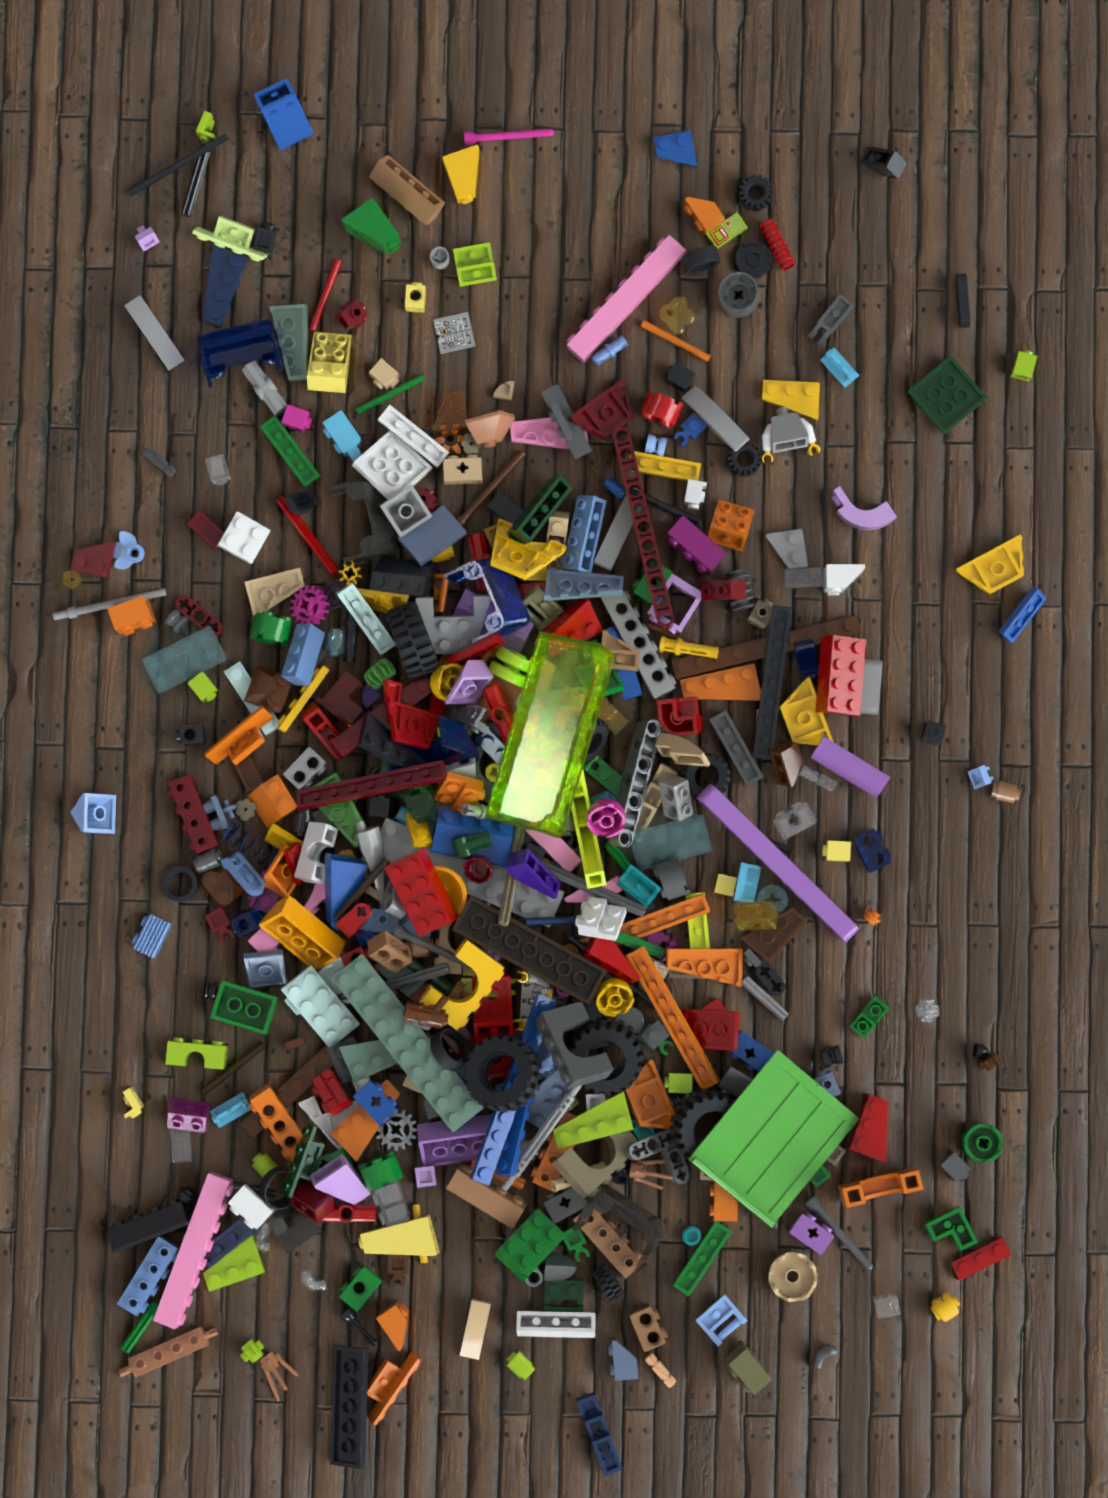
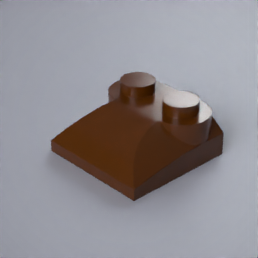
(268, 690)
(222, 886)

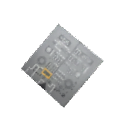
(454, 332)

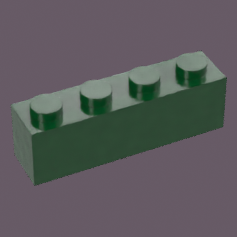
(539, 509)

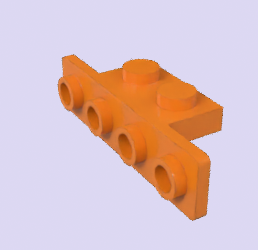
(242, 739)
(388, 1383)

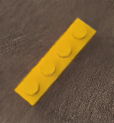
(666, 466)
(297, 705)

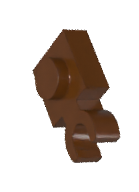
(989, 1062)
(398, 1266)

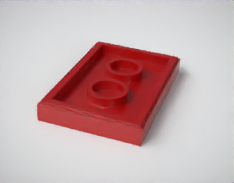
(714, 1028)

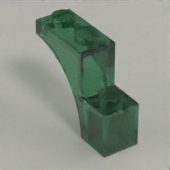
(421, 804)

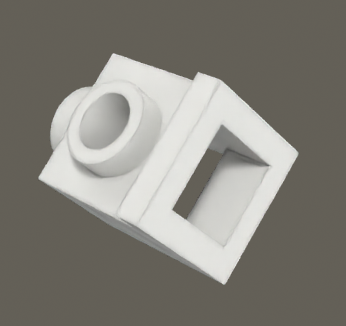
(694, 494)

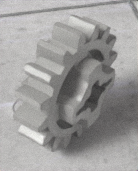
(389, 1136)

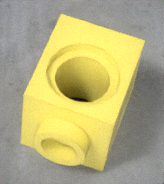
(415, 305)
(837, 851)

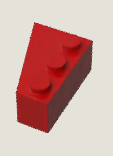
(576, 622)
(871, 1129)

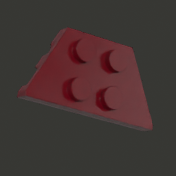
(605, 412)

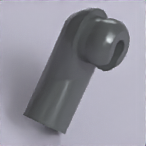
(822, 1353)

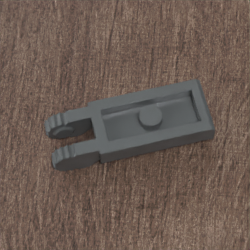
(832, 318)

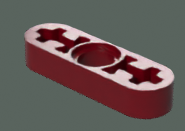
(191, 603)

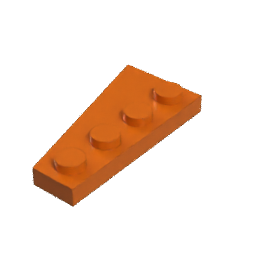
(711, 963)
(359, 1127)

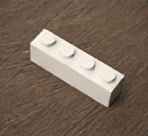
(556, 1324)

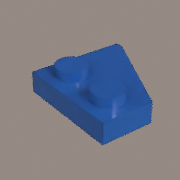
(676, 147)

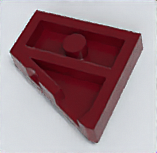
(94, 559)

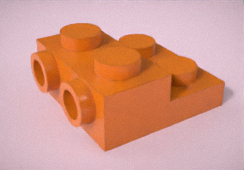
(459, 790)

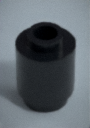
(301, 822)

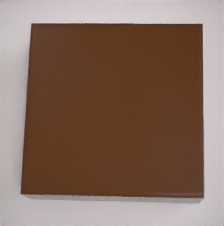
(295, 1043)

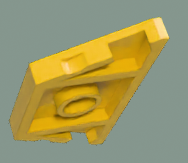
(996, 567)
(800, 717)

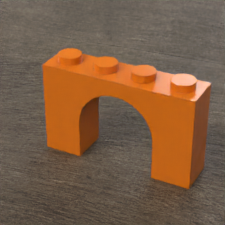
(859, 1191)

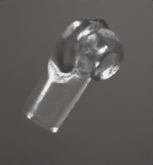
(261, 1237)
(312, 1284)

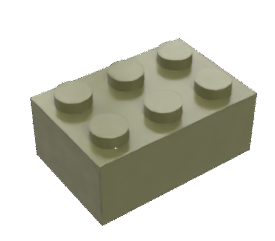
(748, 1368)

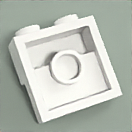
(600, 919)

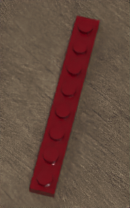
(371, 785)

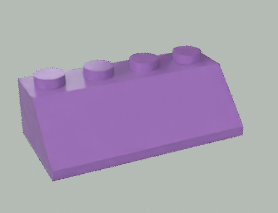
(512, 641)
(442, 1146)

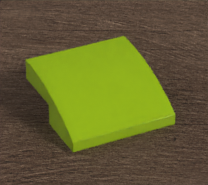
(474, 264)

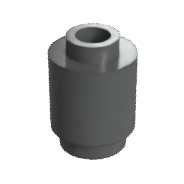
(208, 860)

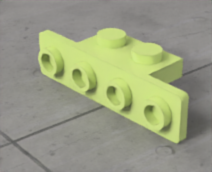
(232, 235)

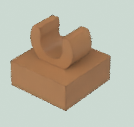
(457, 992)

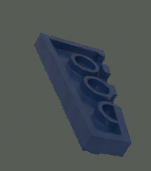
(223, 279)

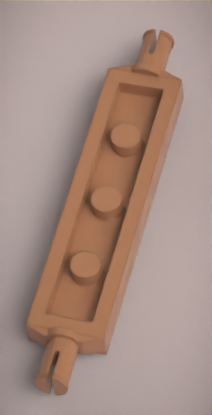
(168, 1351)

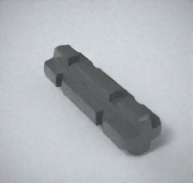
(158, 461)

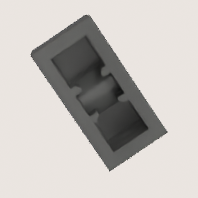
(558, 1212)

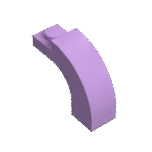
(859, 518)

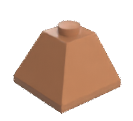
(490, 427)

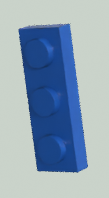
(1022, 614)

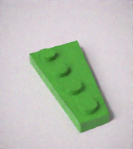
(343, 814)

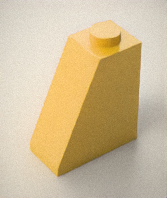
(463, 173)

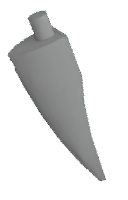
(372, 851)

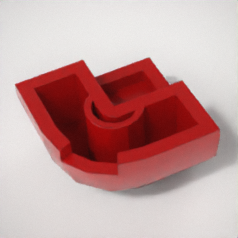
(680, 716)

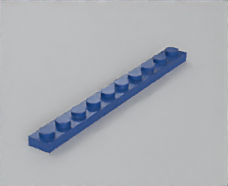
(501, 1121)

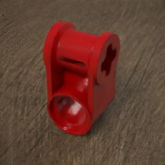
(352, 922)

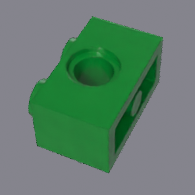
(357, 1299)

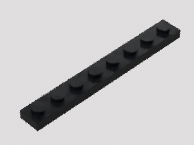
(772, 681)

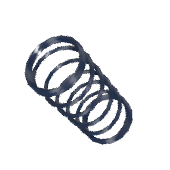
(227, 835)

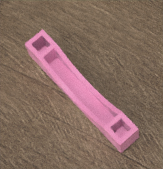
(264, 942)

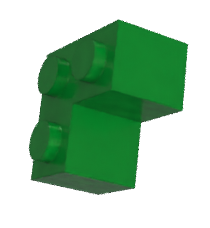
(951, 1223)

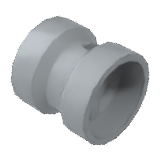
(439, 254)

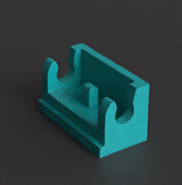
(638, 886)

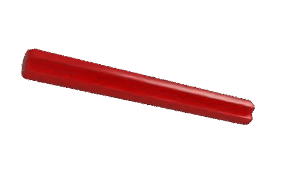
(309, 537)

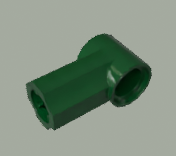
(466, 845)

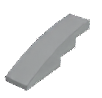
(154, 332)
(715, 418)
(616, 536)

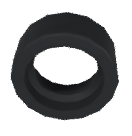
(701, 259)
(194, 883)

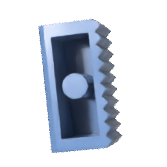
(151, 935)

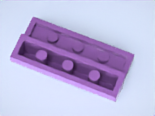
(850, 767)

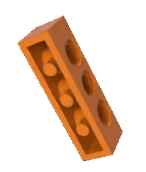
(267, 1096)

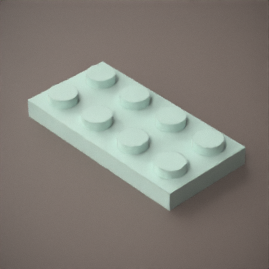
(320, 1006)

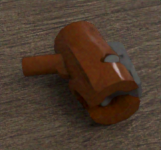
(426, 1016)

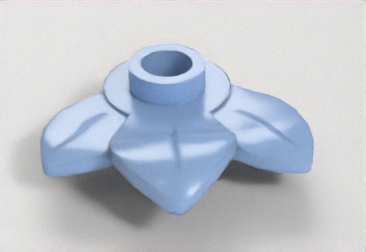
(124, 551)

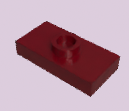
(206, 529)

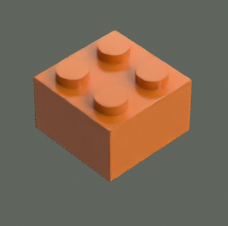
(132, 615)

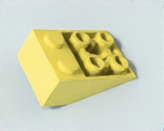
(329, 362)

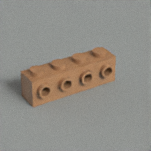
(406, 190)
(488, 1198)
(610, 1243)

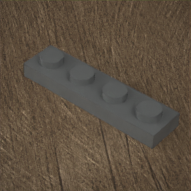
(736, 748)

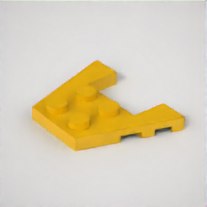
(520, 558)

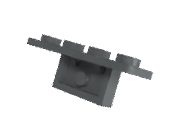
(569, 431)
(470, 717)

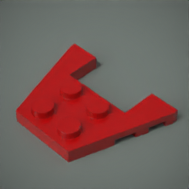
(410, 724)

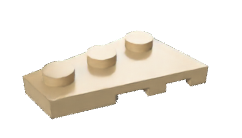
(273, 589)

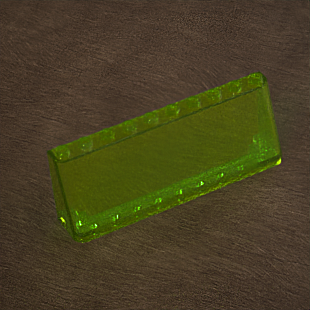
(550, 734)

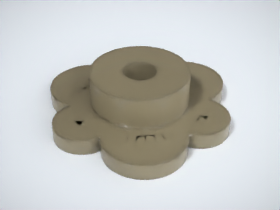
(468, 449)
(241, 809)

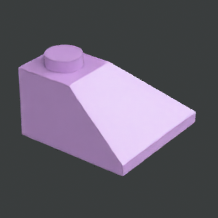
(470, 683)

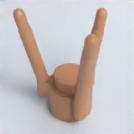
(639, 1171)
(270, 1363)

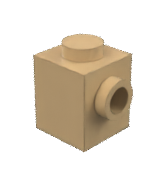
(384, 375)

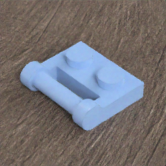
(716, 1315)

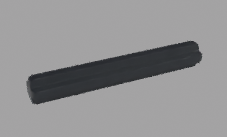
(194, 185)

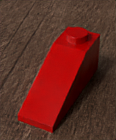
(320, 726)
(608, 956)

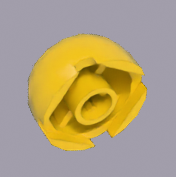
(444, 679)
(613, 997)

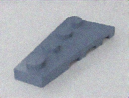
(575, 585)
(546, 1099)

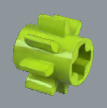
(252, 1351)

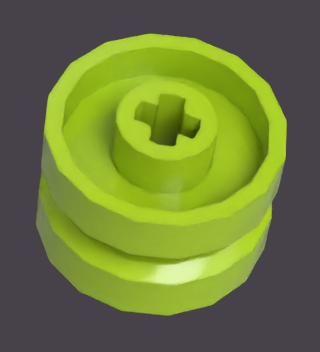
(512, 665)

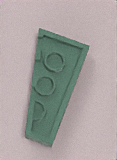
(292, 334)
(366, 1059)

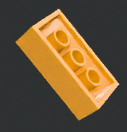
(302, 933)

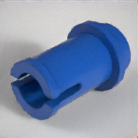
(615, 488)

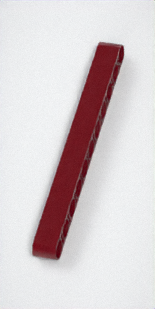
(639, 519)

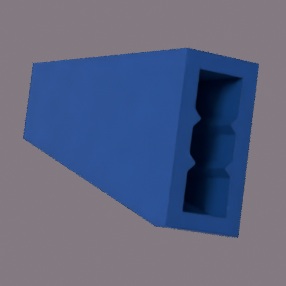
(342, 879)

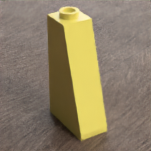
(406, 1238)

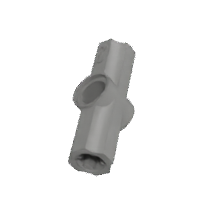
(264, 388)

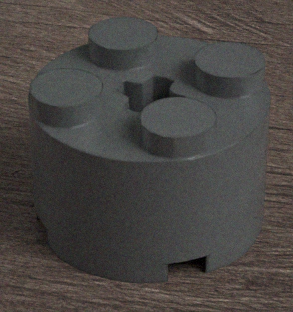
(672, 878)

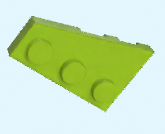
(236, 1266)

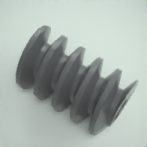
(741, 604)

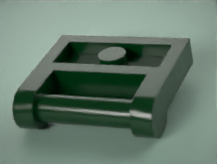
(564, 1290)

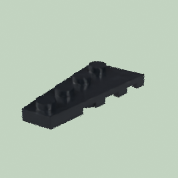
(378, 741)

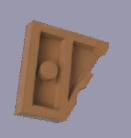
(625, 657)

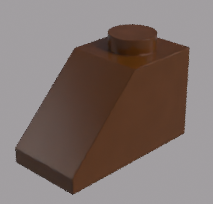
(786, 762)

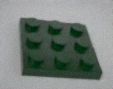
(947, 395)

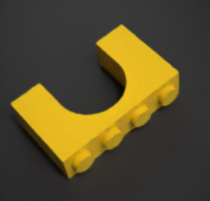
(486, 971)

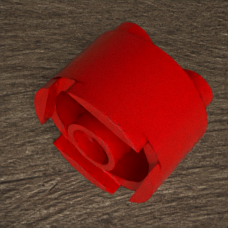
(660, 408)

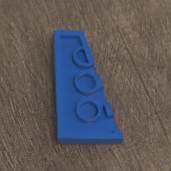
(511, 1152)

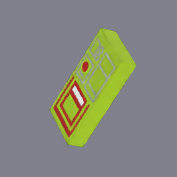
(726, 230)

